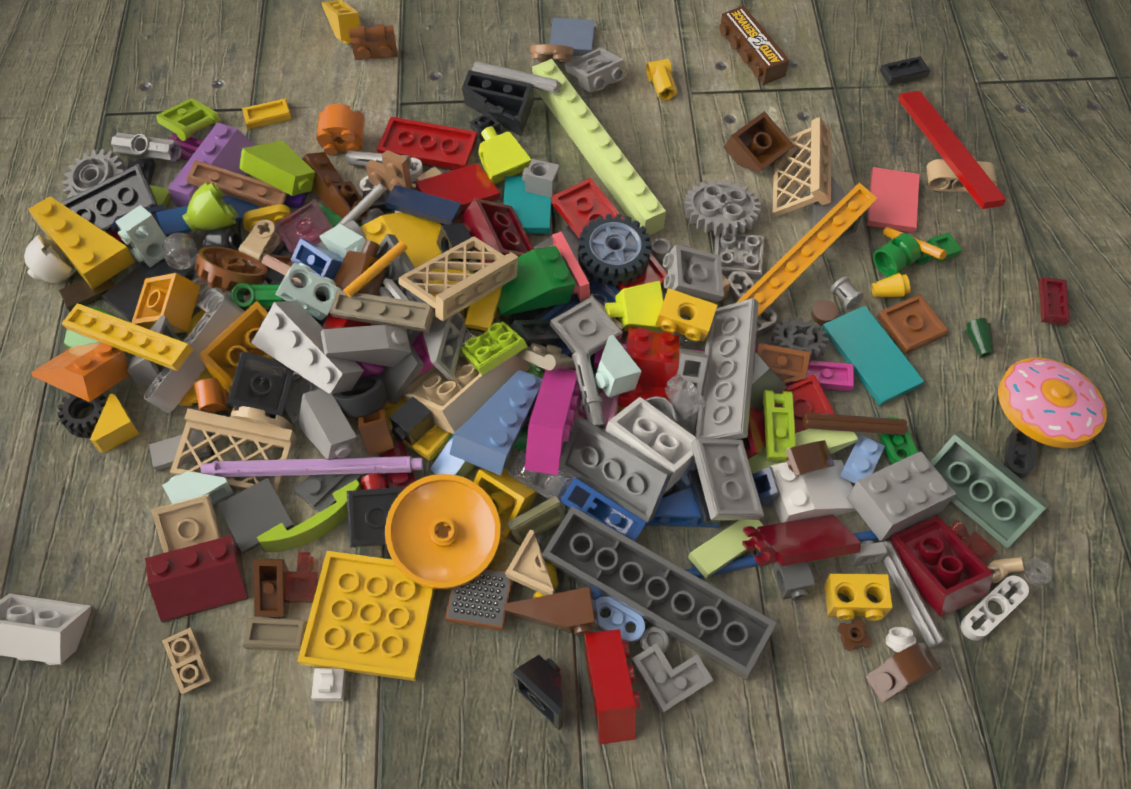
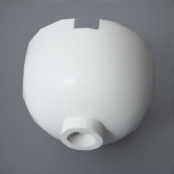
(47, 261)

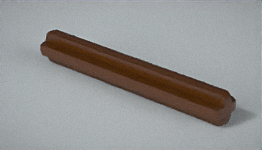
(854, 423)

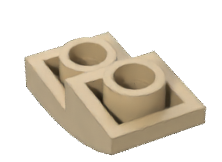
(187, 660)

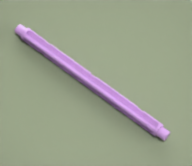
(312, 466)

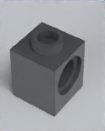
(794, 580)

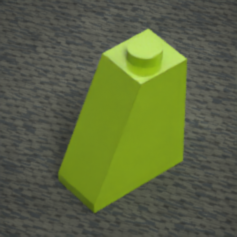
(278, 166)

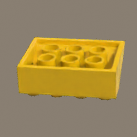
(416, 232)

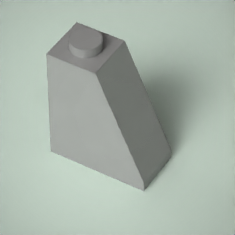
(326, 424)

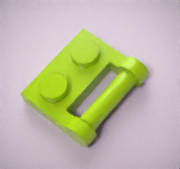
(186, 113)

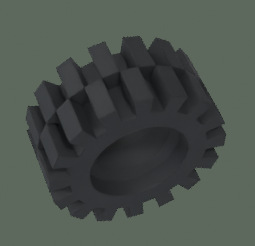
(70, 410)

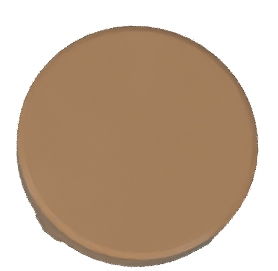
(544, 52)

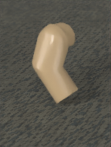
(1003, 567)

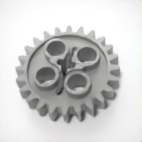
(722, 207)

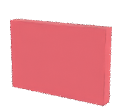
(895, 201)

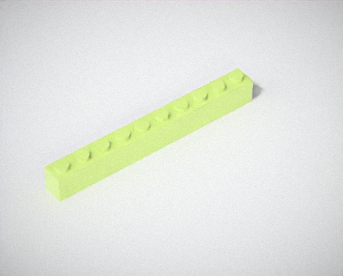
(601, 151)

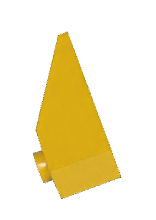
(341, 18)

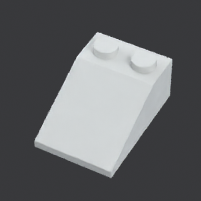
(811, 494)

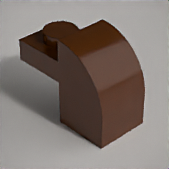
(902, 671)

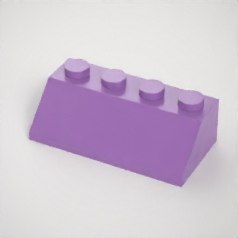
(220, 149)

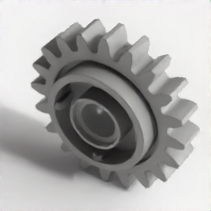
(92, 171)

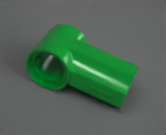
(262, 294)

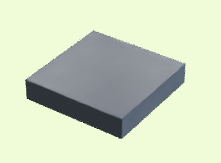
(573, 33)

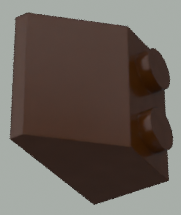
(758, 143)

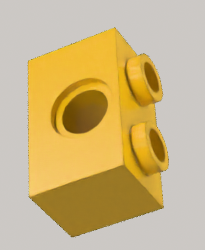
(698, 310)

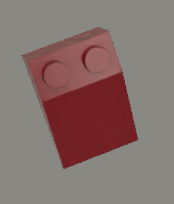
(942, 565)

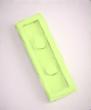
(722, 548)

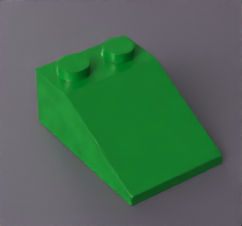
(540, 282)

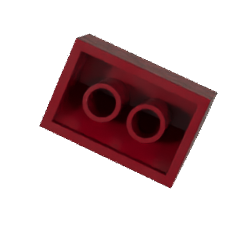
(497, 227)
(196, 578)

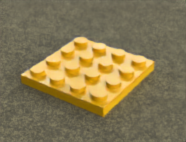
(366, 618)

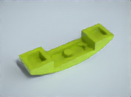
(311, 529)

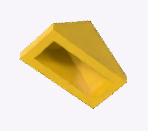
(113, 426)

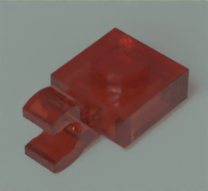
(975, 542)
(302, 584)

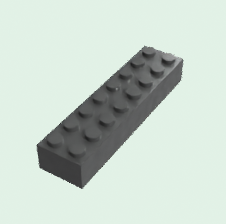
(660, 592)

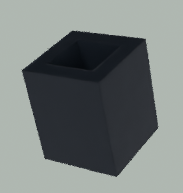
(411, 421)

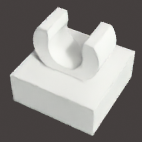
(328, 684)

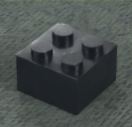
(260, 384)

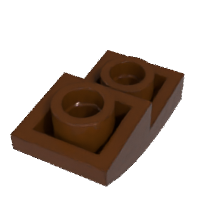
(809, 458)

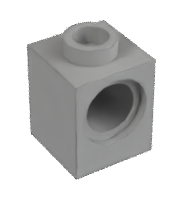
(541, 178)

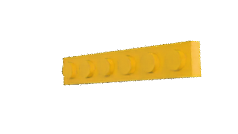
(128, 337)

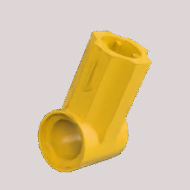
(661, 75)

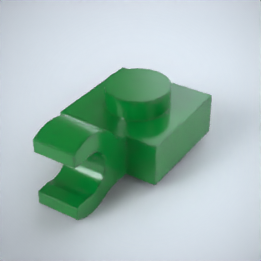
(944, 242)

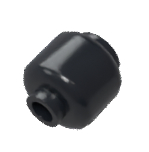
(223, 237)

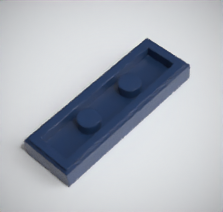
(423, 205)

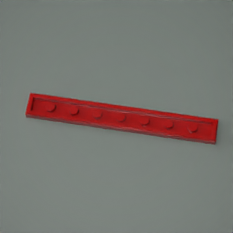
(952, 150)

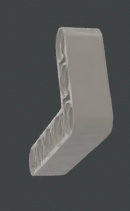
(172, 385)

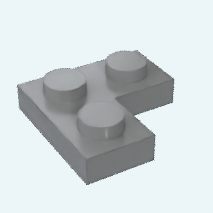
(667, 684)

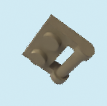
(547, 357)

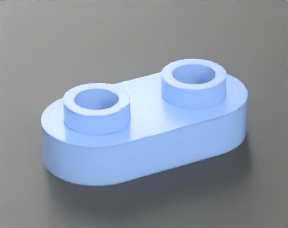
(619, 618)

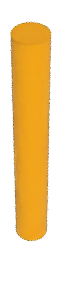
(925, 247)
(375, 269)

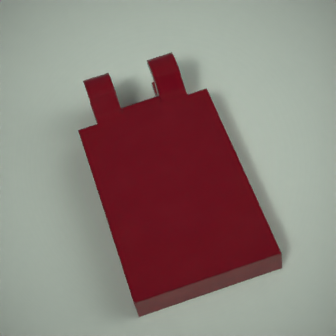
(801, 541)

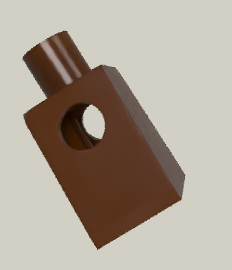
(357, 263)

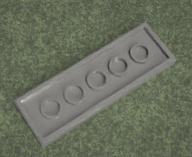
(729, 372)

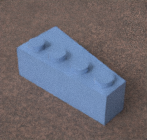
(496, 427)

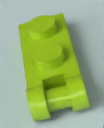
(778, 424)

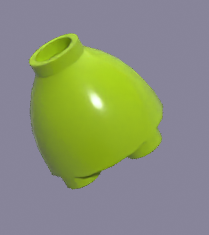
(209, 210)

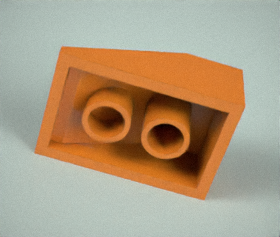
(85, 370)

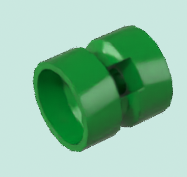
(897, 254)

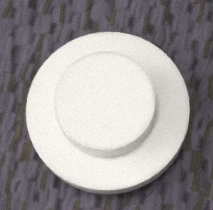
(900, 638)

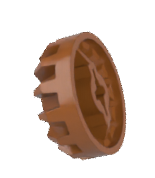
(228, 268)

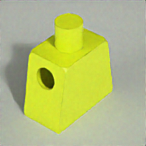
(501, 155)
(638, 306)

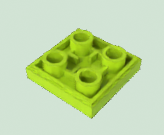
(493, 347)

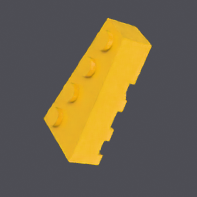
(84, 245)

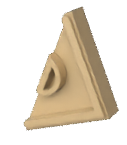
(529, 567)

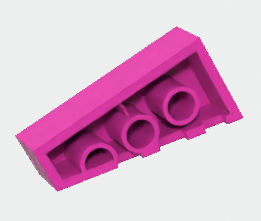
(551, 420)

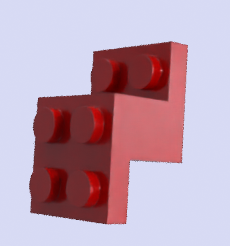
(657, 359)

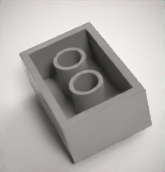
(900, 495)

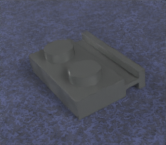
(318, 489)

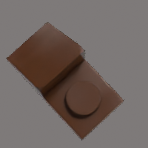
(269, 587)

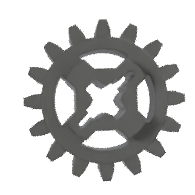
(800, 336)

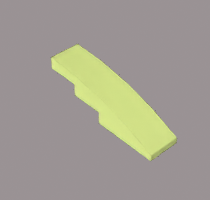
(834, 439)

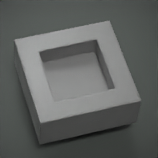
(869, 553)

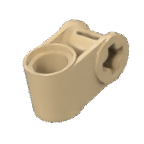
(261, 241)

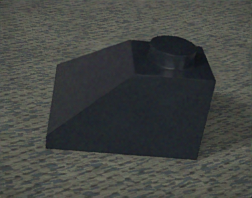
(541, 686)

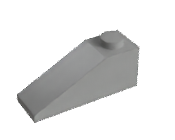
(445, 342)
(367, 344)
(692, 367)

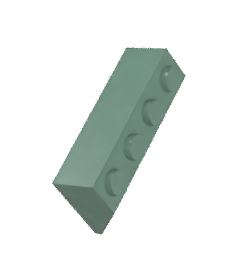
(988, 489)

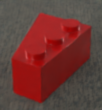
(612, 686)

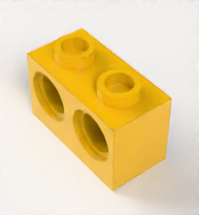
(856, 589)

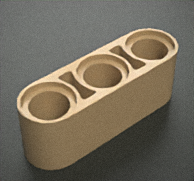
(943, 178)

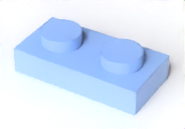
(862, 459)

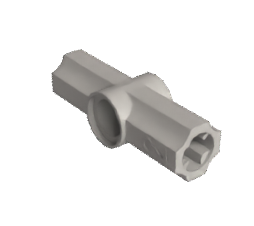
(146, 146)

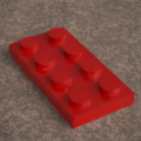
(429, 142)

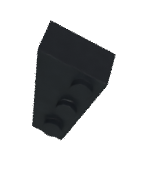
(501, 97)

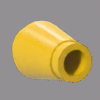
(892, 286)

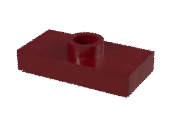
(1053, 301)

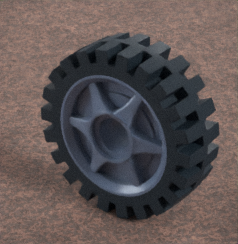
(630, 253)

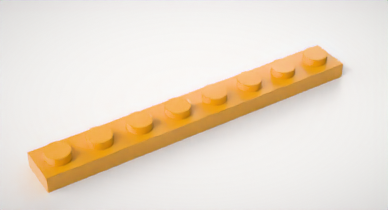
(810, 247)

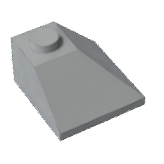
(146, 371)

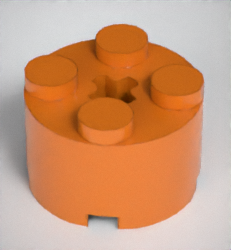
(340, 129)

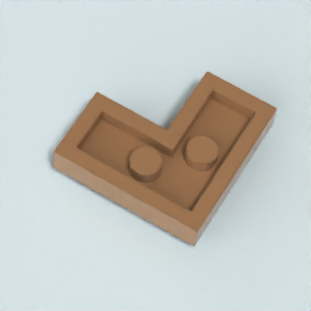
(390, 173)

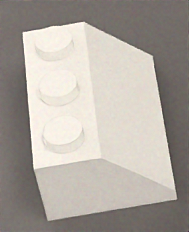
(654, 436)
(40, 628)

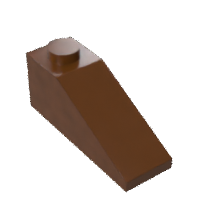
(376, 431)
(565, 611)

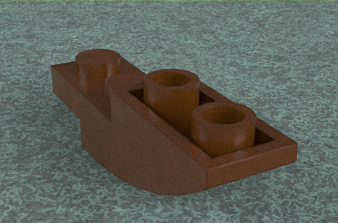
(329, 186)

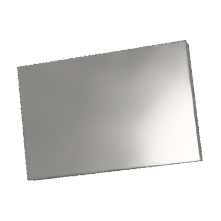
(726, 479)

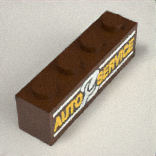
(753, 45)

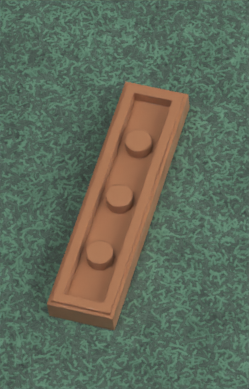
(236, 185)

